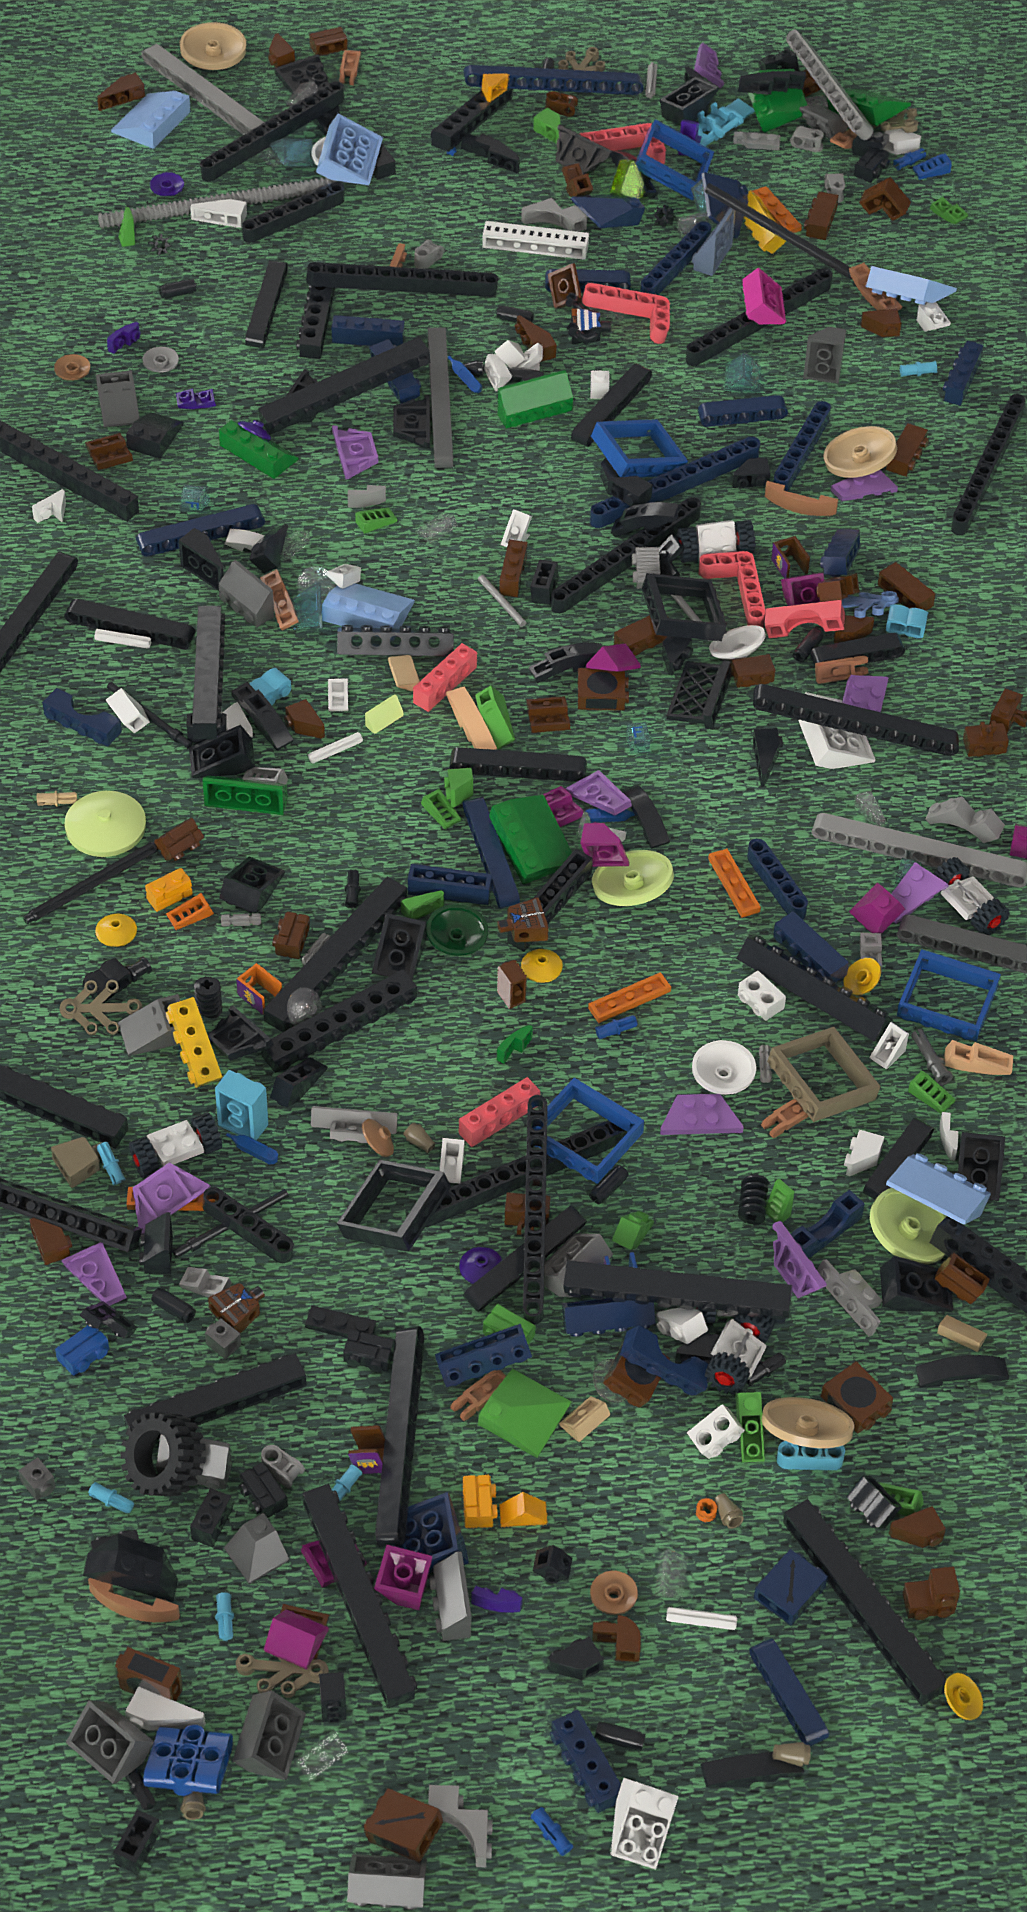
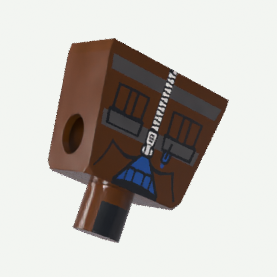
(525, 922)
(236, 1306)

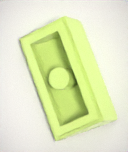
(383, 714)

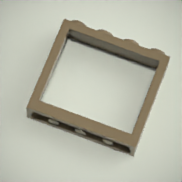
(845, 1057)

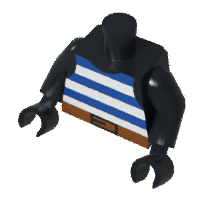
(585, 323)

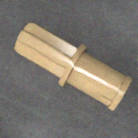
(56, 798)

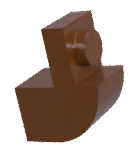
(576, 182)
(624, 1634)

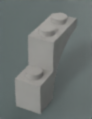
(549, 212)
(958, 812)
(471, 1823)

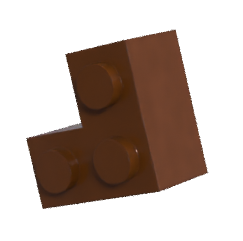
(885, 196)
(933, 1596)

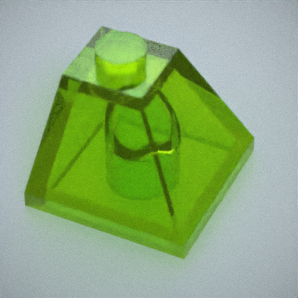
(627, 180)

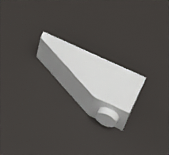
(222, 212)
(153, 1711)

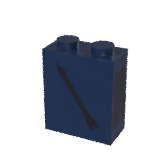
(790, 1587)

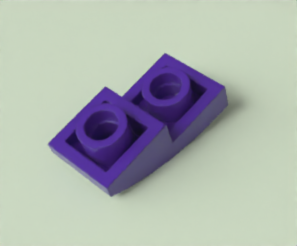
(126, 335)
(190, 400)
(504, 1601)

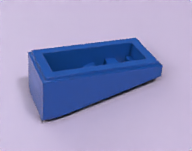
(939, 165)

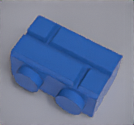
(82, 1349)

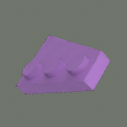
(707, 64)
(865, 485)
(600, 792)
(916, 888)
(96, 1273)

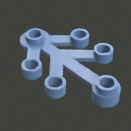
(867, 600)

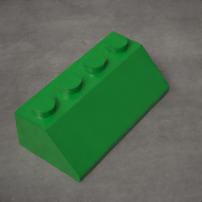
(535, 399)
(256, 451)
(244, 795)

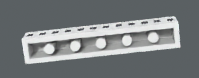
(535, 240)

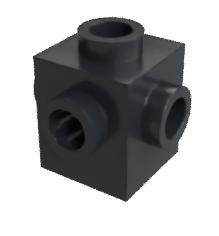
(552, 1564)

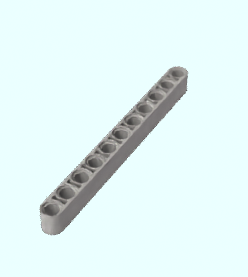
(829, 85)
(200, 89)
(918, 848)

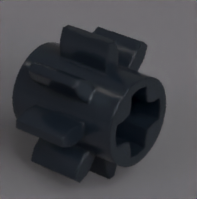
(667, 212)
(164, 245)

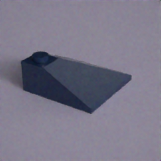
(715, 208)
(611, 209)
(434, 1530)

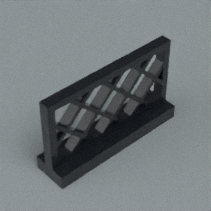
(714, 694)

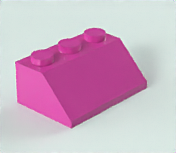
(763, 298)

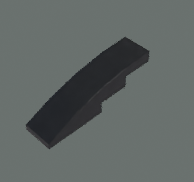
(771, 81)
(746, 1769)

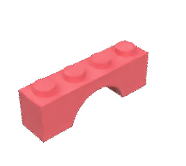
(782, 620)

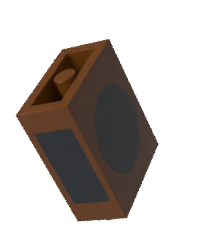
(602, 689)
(631, 1381)
(858, 1396)
(144, 1671)
(403, 1825)

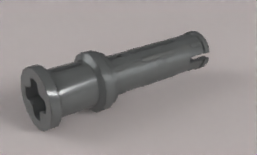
(935, 1064)

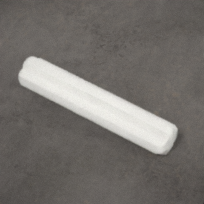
(122, 638)
(335, 747)
(701, 1618)

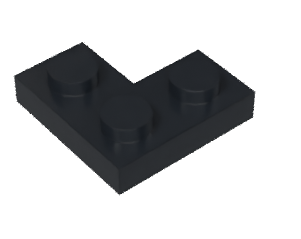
(667, 554)
(102, 1315)

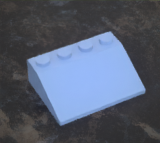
(154, 117)
(349, 152)
(907, 286)
(365, 606)
(939, 1188)

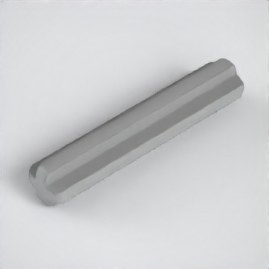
(651, 80)

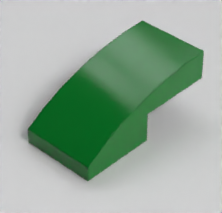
(516, 1041)

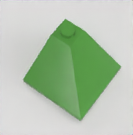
(523, 1412)

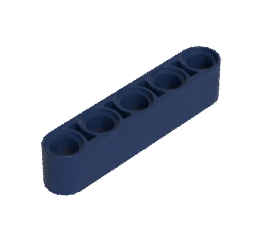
(611, 278)
(742, 411)
(776, 878)
(789, 1692)

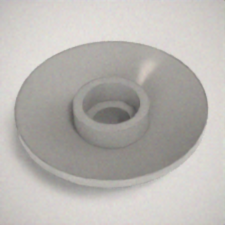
(160, 359)

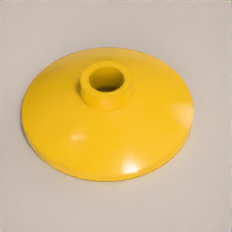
(119, 935)
(541, 971)
(862, 976)
(963, 1696)

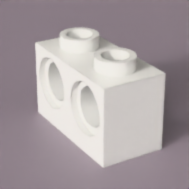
(761, 995)
(713, 1426)

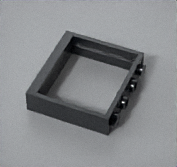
(683, 586)
(435, 1191)

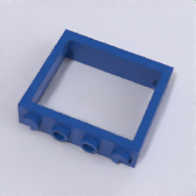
(681, 143)
(643, 467)
(955, 970)
(606, 1108)

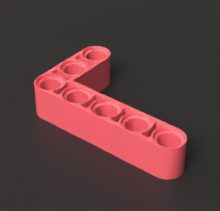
(628, 138)
(631, 303)
(743, 567)

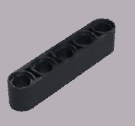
(875, 648)
(909, 1143)
(251, 1234)

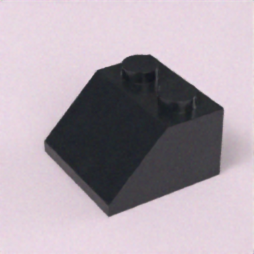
(157, 1246)

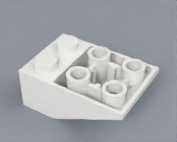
(641, 1822)

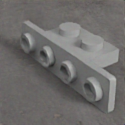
(347, 1123)
(853, 1295)

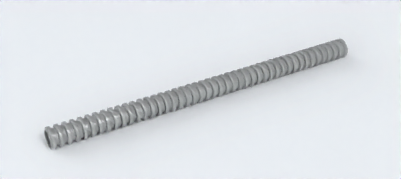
(181, 208)

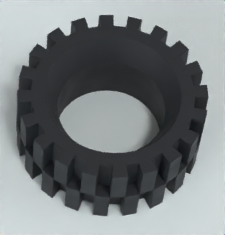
(183, 1454)

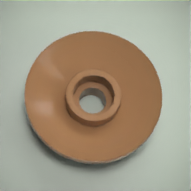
(72, 367)
(378, 1137)
(614, 1583)

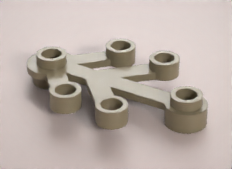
(592, 54)
(909, 125)
(96, 1007)
(285, 1670)

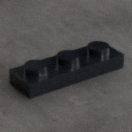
(337, 1322)

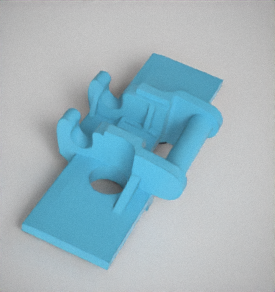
(722, 120)

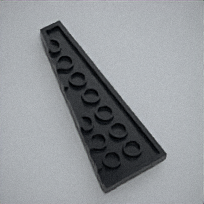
(304, 71)

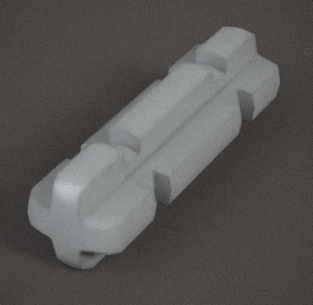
(241, 919)
(315, 947)
(765, 1068)

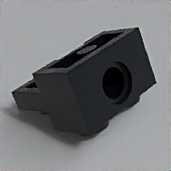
(786, 58)

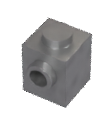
(222, 1338)
(37, 1479)

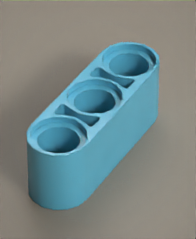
(801, 1461)

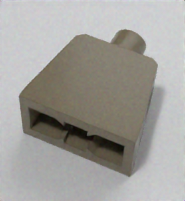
(76, 1160)

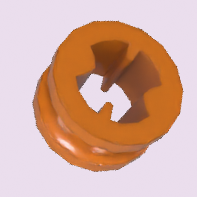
(702, 1515)

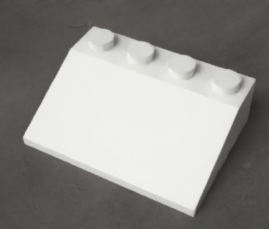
(835, 747)

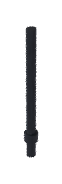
(175, 734)
(195, 1242)

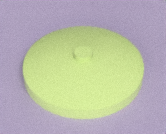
(105, 823)
(634, 884)
(905, 1226)

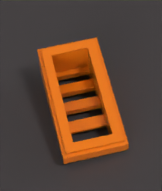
(198, 915)

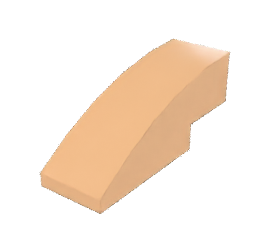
(977, 1059)

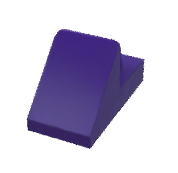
(690, 130)

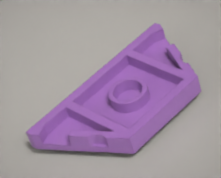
(355, 450)
(865, 691)
(700, 1116)
(165, 1192)
(794, 1264)

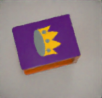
(263, 978)

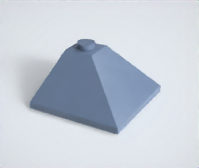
(715, 246)

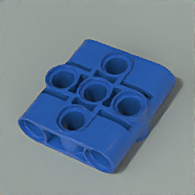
(188, 1760)

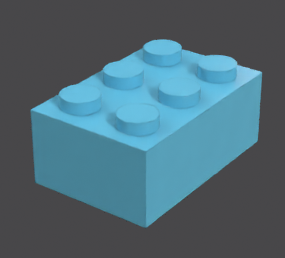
(241, 1105)

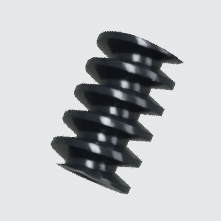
(208, 997)
(753, 1199)

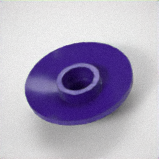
(167, 184)
(255, 428)
(470, 1266)

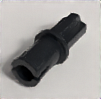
(352, 889)
(765, 1368)
(140, 1791)

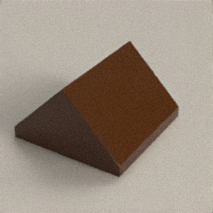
(562, 283)

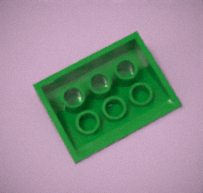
(874, 106)
(778, 107)
(530, 836)

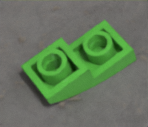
(950, 213)

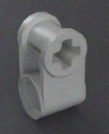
(806, 138)
(835, 185)
(427, 254)
(284, 1468)

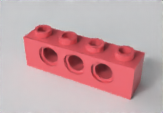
(445, 677)
(497, 1112)

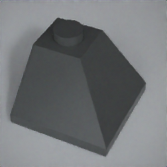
(256, 1549)

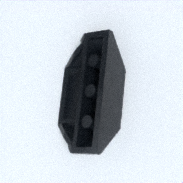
(133, 1567)

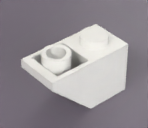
(902, 142)
(931, 317)
(128, 710)
(865, 1152)
(681, 1324)

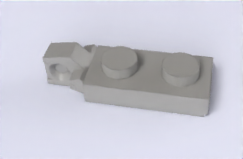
(757, 140)

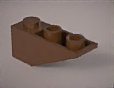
(121, 91)
(533, 334)

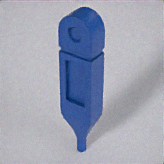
(465, 375)
(600, 815)
(255, 1148)

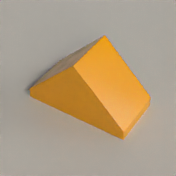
(494, 85)
(523, 1511)

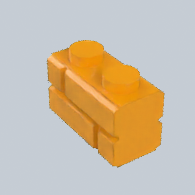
(168, 889)
(478, 1501)

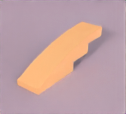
(470, 719)

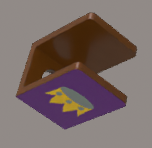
(794, 549)
(370, 1448)

